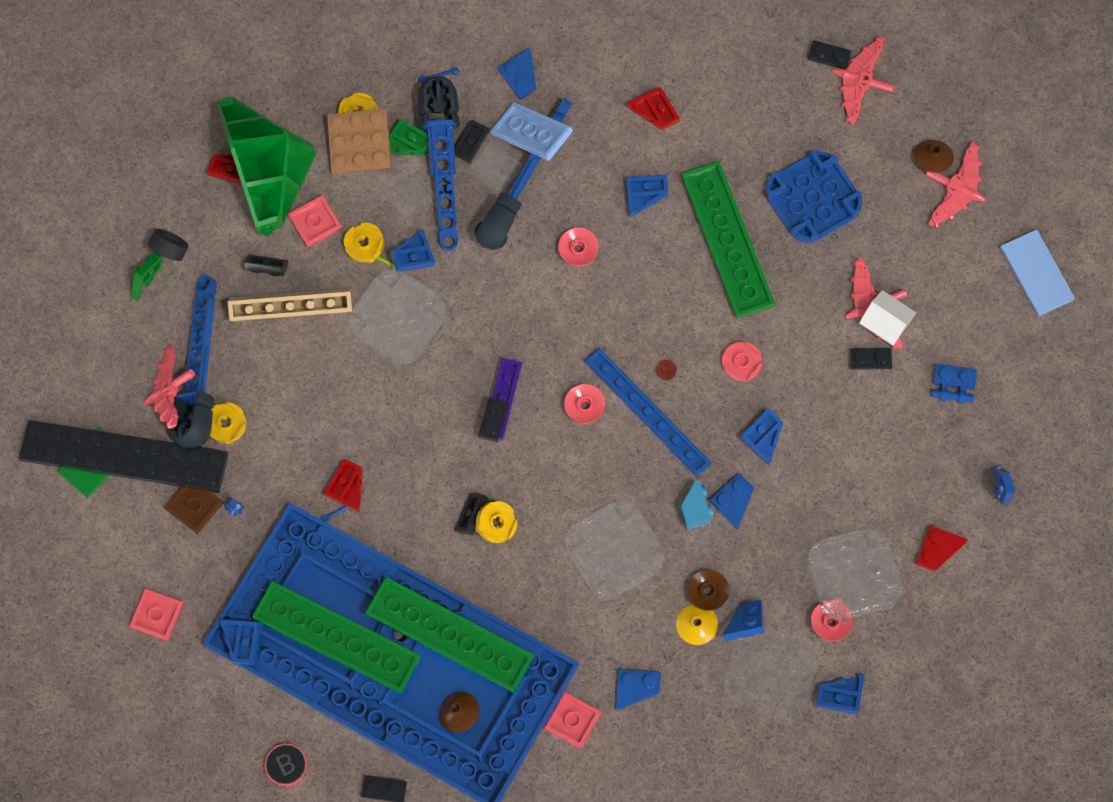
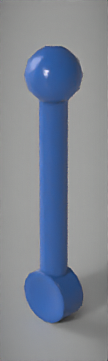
(454, 71)
(325, 517)

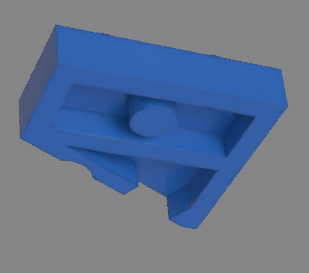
(733, 499)
(636, 686)

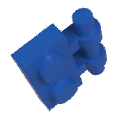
(955, 377)

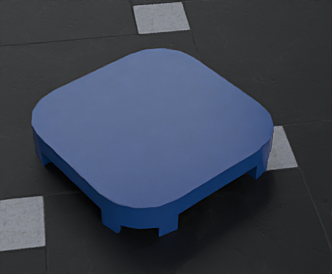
(813, 197)

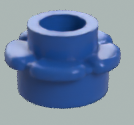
(233, 507)

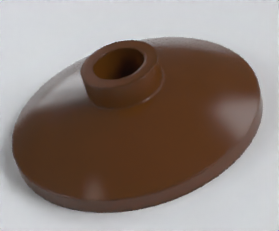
(933, 156)
(712, 580)
(464, 717)

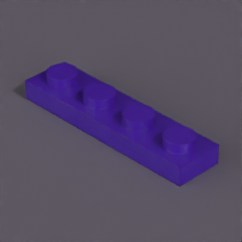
(506, 385)

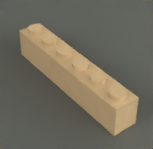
(290, 304)

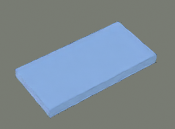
(531, 131)
(1037, 272)

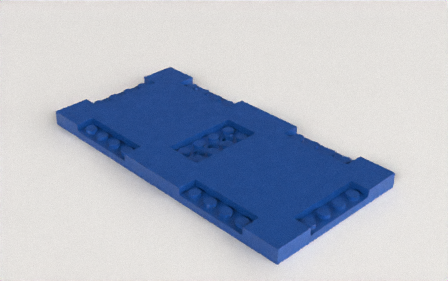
(345, 578)

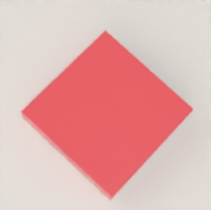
(314, 221)
(156, 614)
(572, 720)

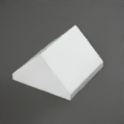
(887, 317)

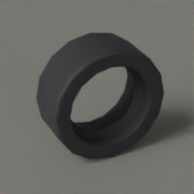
(168, 244)

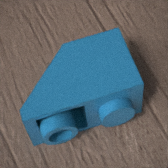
(695, 509)

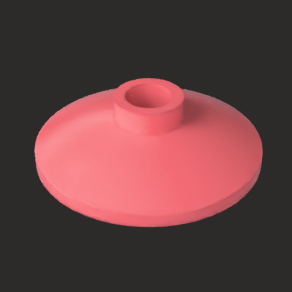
(582, 238)
(584, 394)
(826, 632)

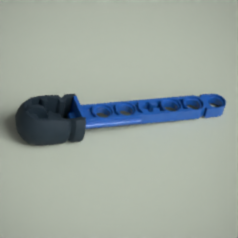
(441, 130)
(494, 228)
(195, 426)

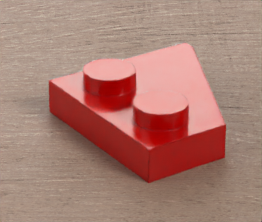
(655, 108)
(224, 167)
(346, 485)
(938, 548)

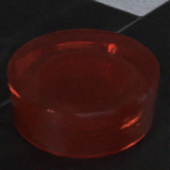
(666, 370)

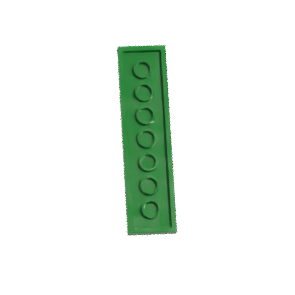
(728, 240)
(450, 635)
(336, 637)

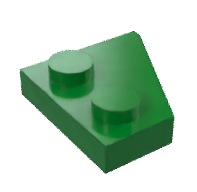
(408, 140)
(145, 274)

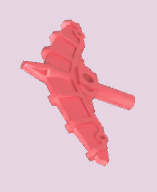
(859, 78)
(960, 188)
(865, 293)
(167, 388)

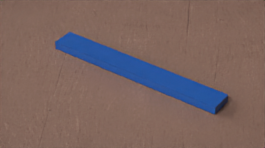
(648, 412)

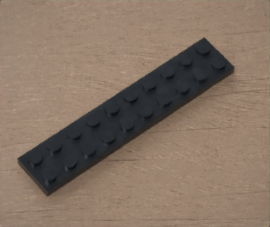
(123, 456)

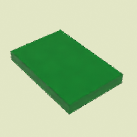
(83, 481)

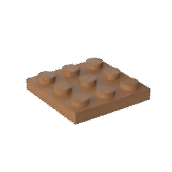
(359, 141)

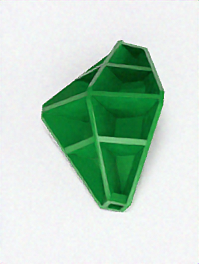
(268, 161)

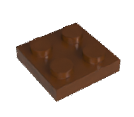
(194, 507)

